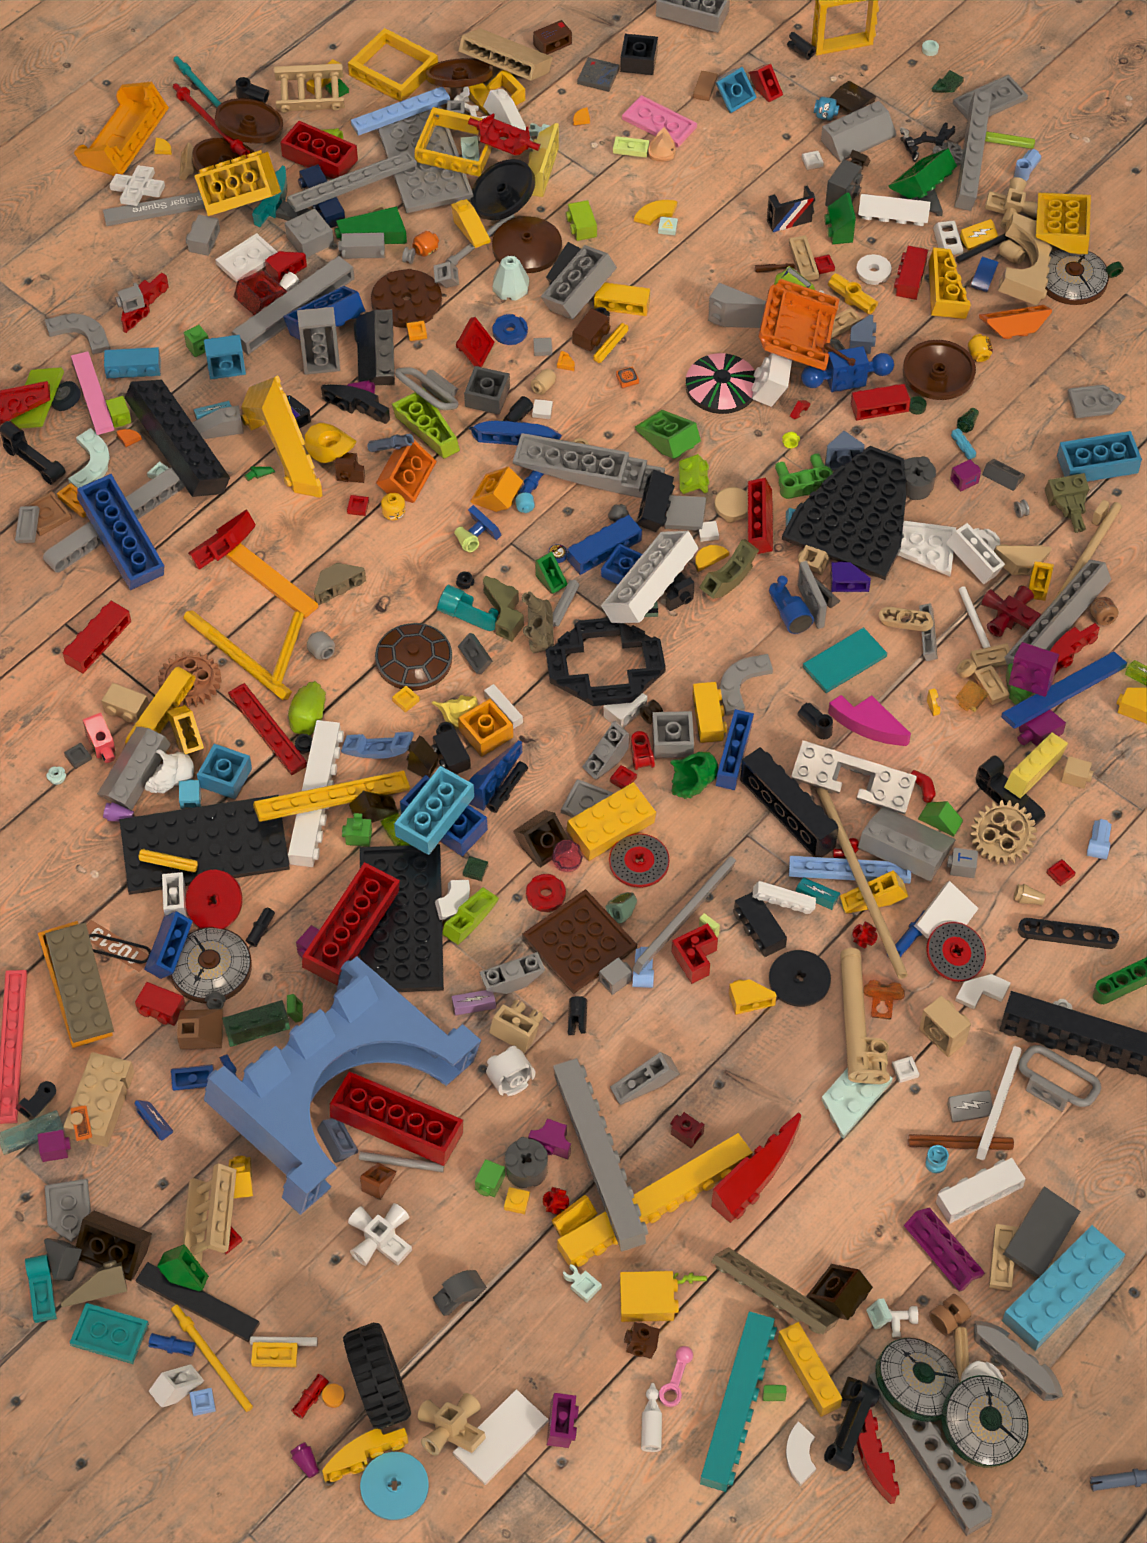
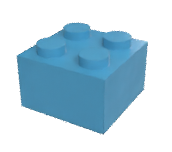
(224, 357)
(224, 771)

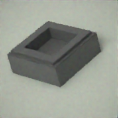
(77, 755)

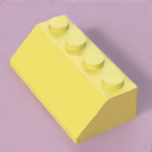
(542, 161)

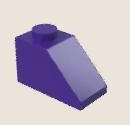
(848, 578)

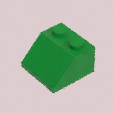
(841, 220)

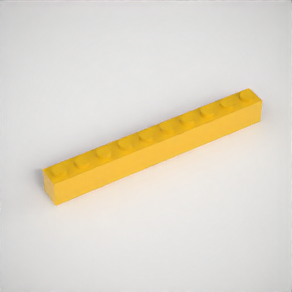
(657, 1199)

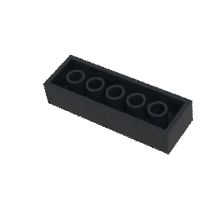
(789, 803)

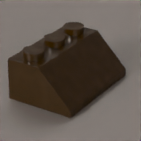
(111, 1239)

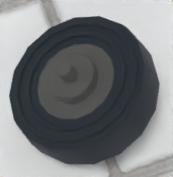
(66, 396)

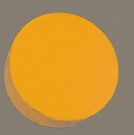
(333, 1395)

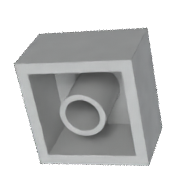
(309, 233)
(672, 734)

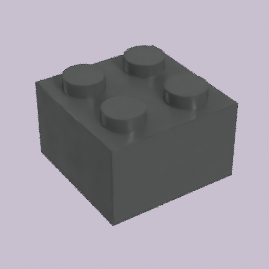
(844, 180)
(487, 390)

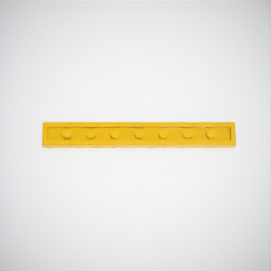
(329, 795)

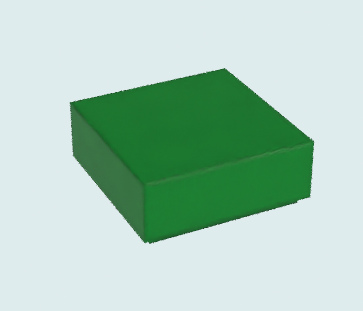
(342, 88)

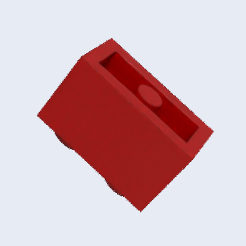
(160, 1004)

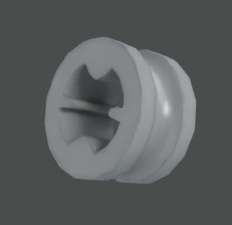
(408, 255)
(1021, 508)

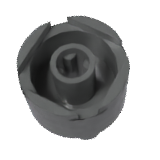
(919, 477)
(535, 1160)

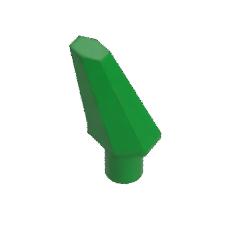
(258, 472)

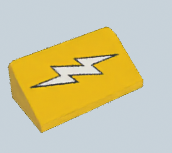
(978, 234)

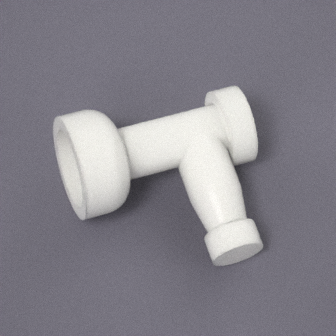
(911, 1315)

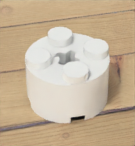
(510, 1071)

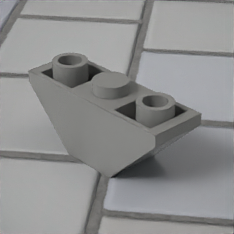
(608, 751)
(513, 974)

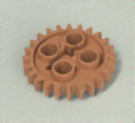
(202, 669)

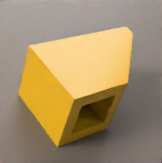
(244, 1179)

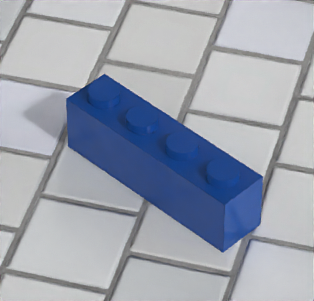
(599, 546)
(734, 749)

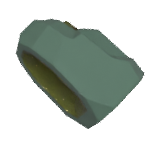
(622, 906)

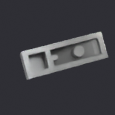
(220, 423)
(645, 1078)

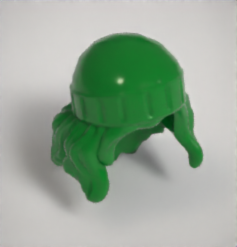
(693, 774)

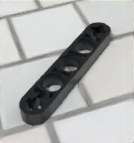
(1078, 930)

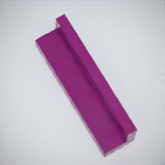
(943, 1249)

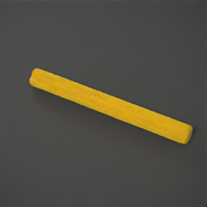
(287, 648)

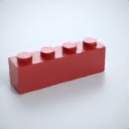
(760, 515)
(96, 636)

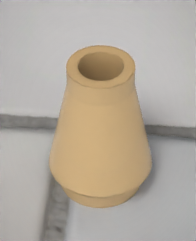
(1028, 895)

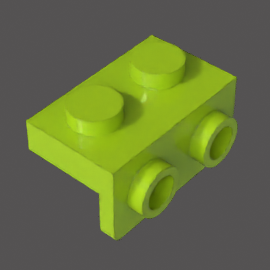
(693, 474)

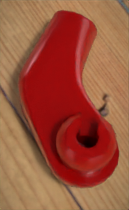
(926, 785)

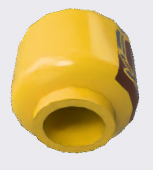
(980, 348)

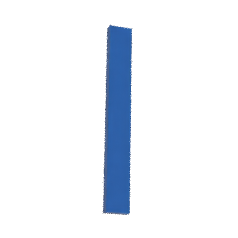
(1064, 690)

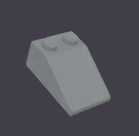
(735, 308)

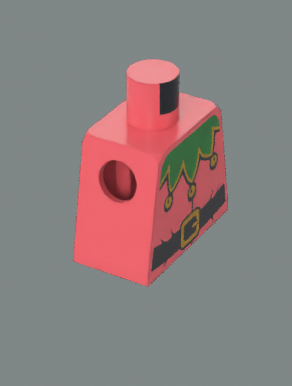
(99, 737)

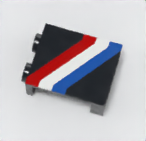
(790, 213)

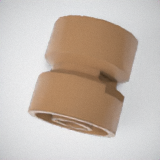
(948, 1315)

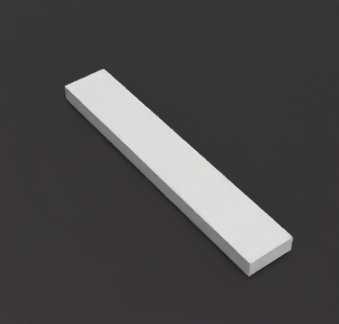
(998, 1104)

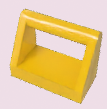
(510, 83)

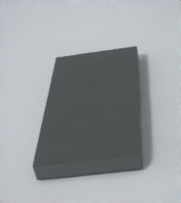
(1041, 1232)

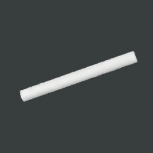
(974, 617)

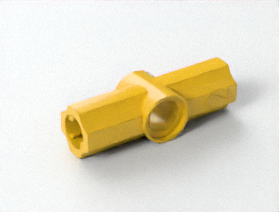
(852, 293)

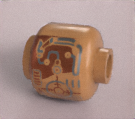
(1104, 611)

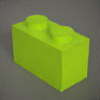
(582, 220)

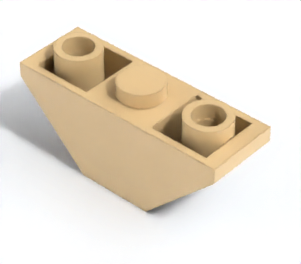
(1021, 558)

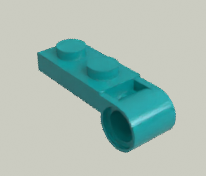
(41, 1288)

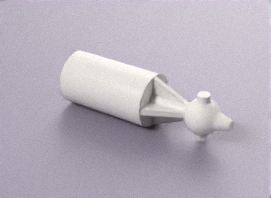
(651, 1422)

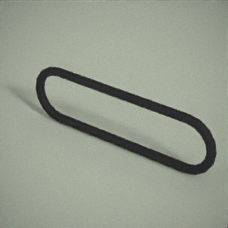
(121, 941)

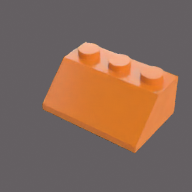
(406, 471)

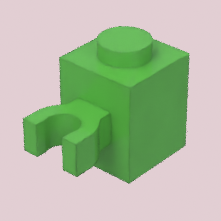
(357, 831)

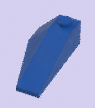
(493, 775)

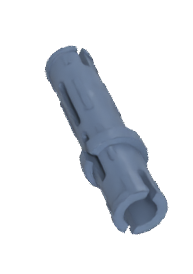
(396, 442)
(1124, 1479)

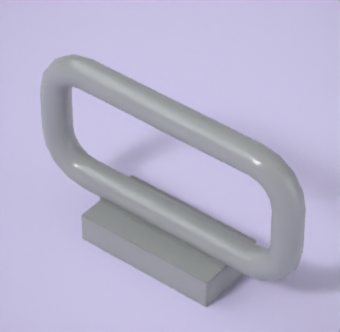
(433, 383)
(1050, 1092)

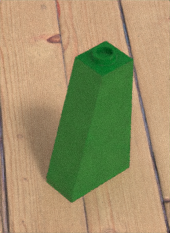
(382, 221)

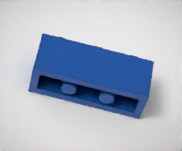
(168, 945)

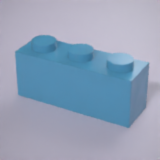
(132, 362)

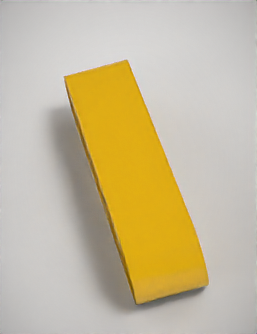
(167, 698)

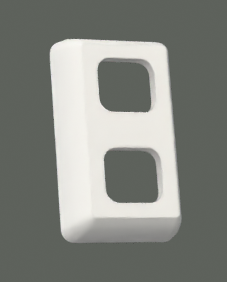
(940, 235)

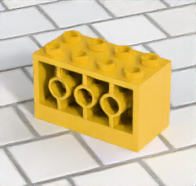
(237, 182)

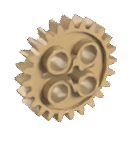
(1012, 817)

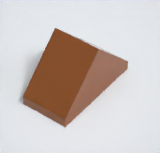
(377, 1180)

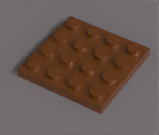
(579, 941)

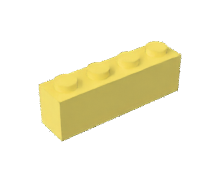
(1036, 765)

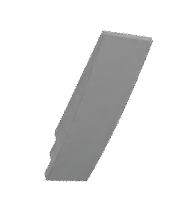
(584, 464)

